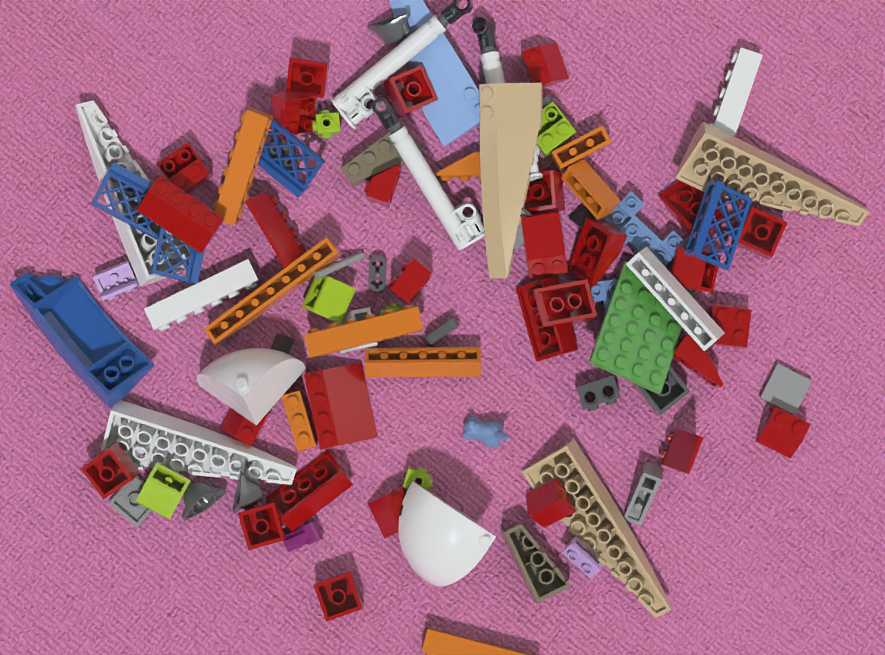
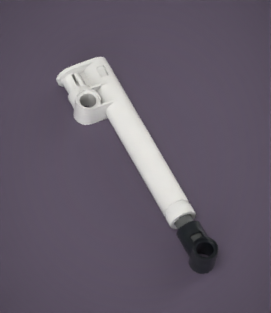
(493, 69)
(354, 98)
(458, 226)

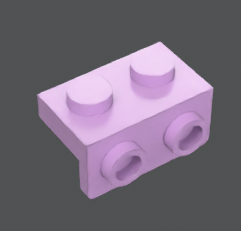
(115, 280)
(582, 557)

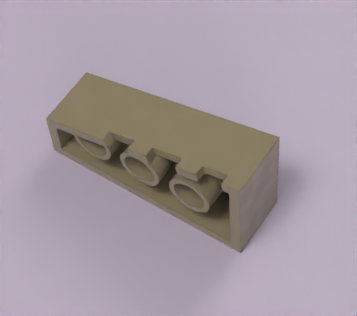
(374, 160)
(536, 568)

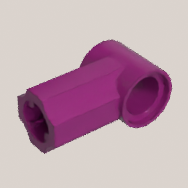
(305, 535)

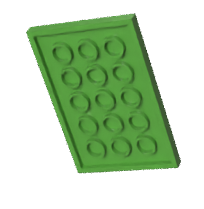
(636, 334)

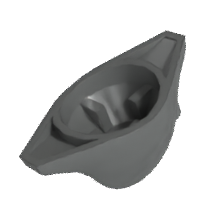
(392, 29)
(247, 493)
(199, 498)

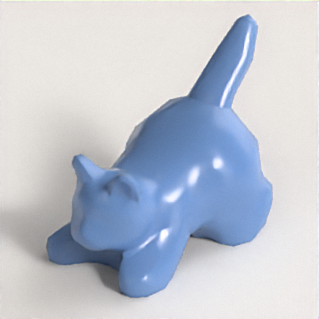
(488, 432)

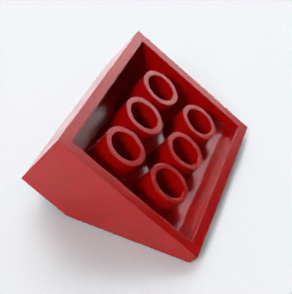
(340, 405)

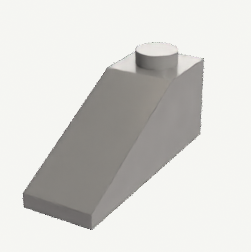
(643, 493)

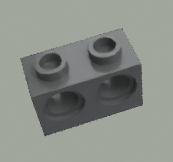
(597, 389)

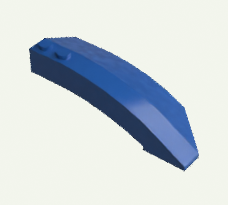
(83, 335)

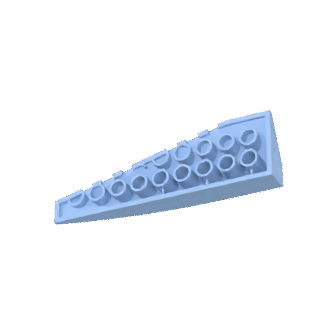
(458, 97)

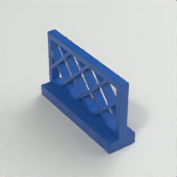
(278, 169)
(130, 180)
(706, 216)
(192, 268)

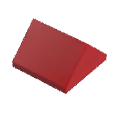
(549, 503)

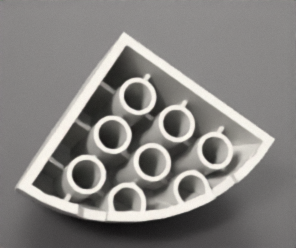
(251, 379)
(439, 538)

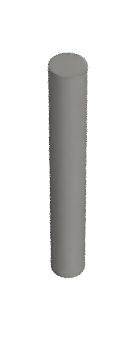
(338, 265)

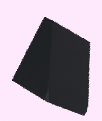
(580, 215)
(283, 343)

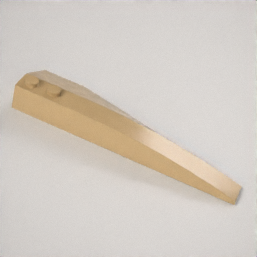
(507, 145)
(762, 177)
(600, 523)

